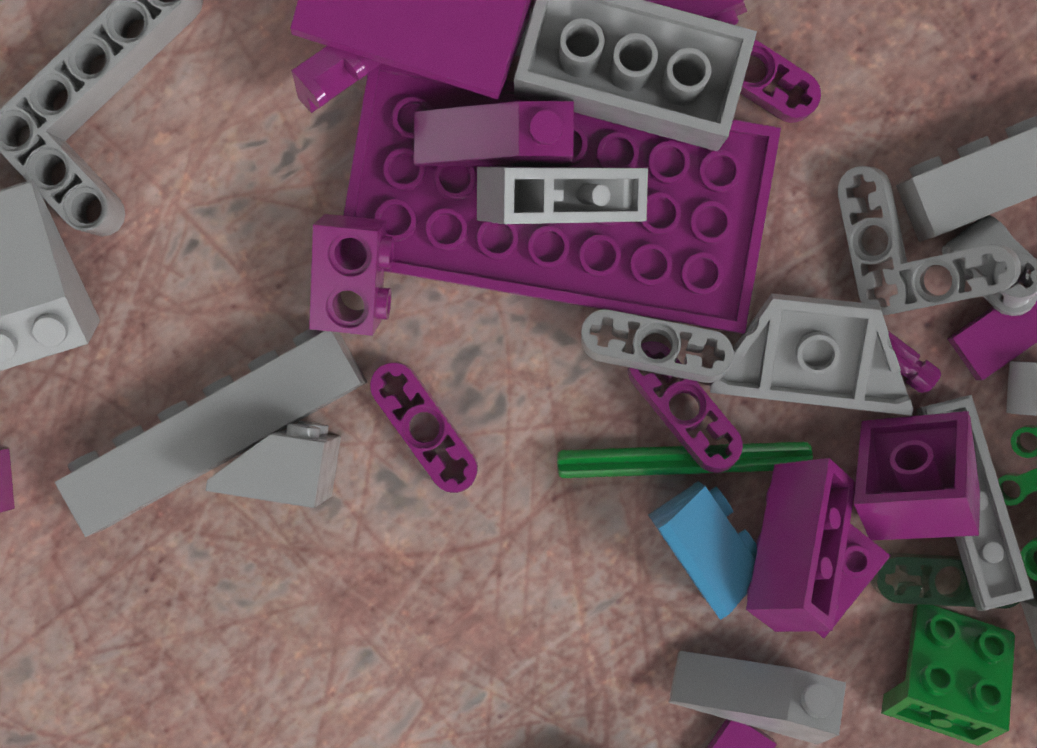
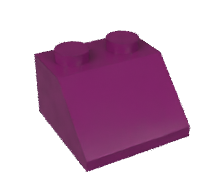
(918, 477)

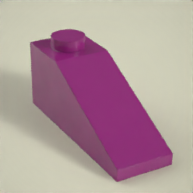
(496, 135)

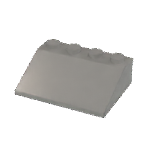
(40, 289)

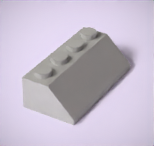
(637, 66)

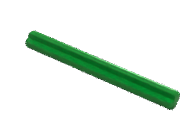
(674, 459)

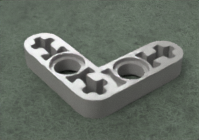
(909, 275)

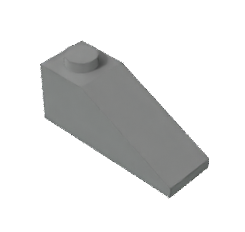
(561, 195)
(760, 695)

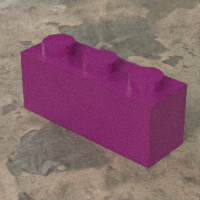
(802, 546)

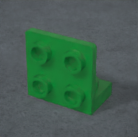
(955, 676)

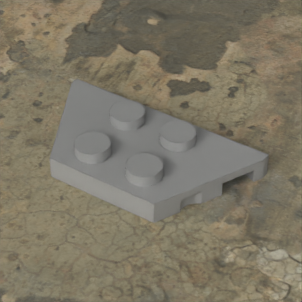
(817, 356)

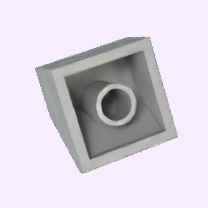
(284, 467)

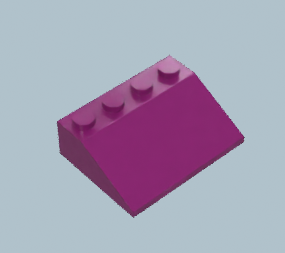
(443, 40)

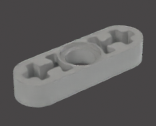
(674, 332)

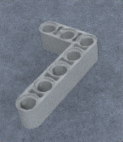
(85, 97)

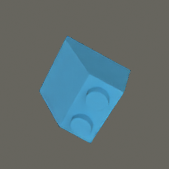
(708, 545)

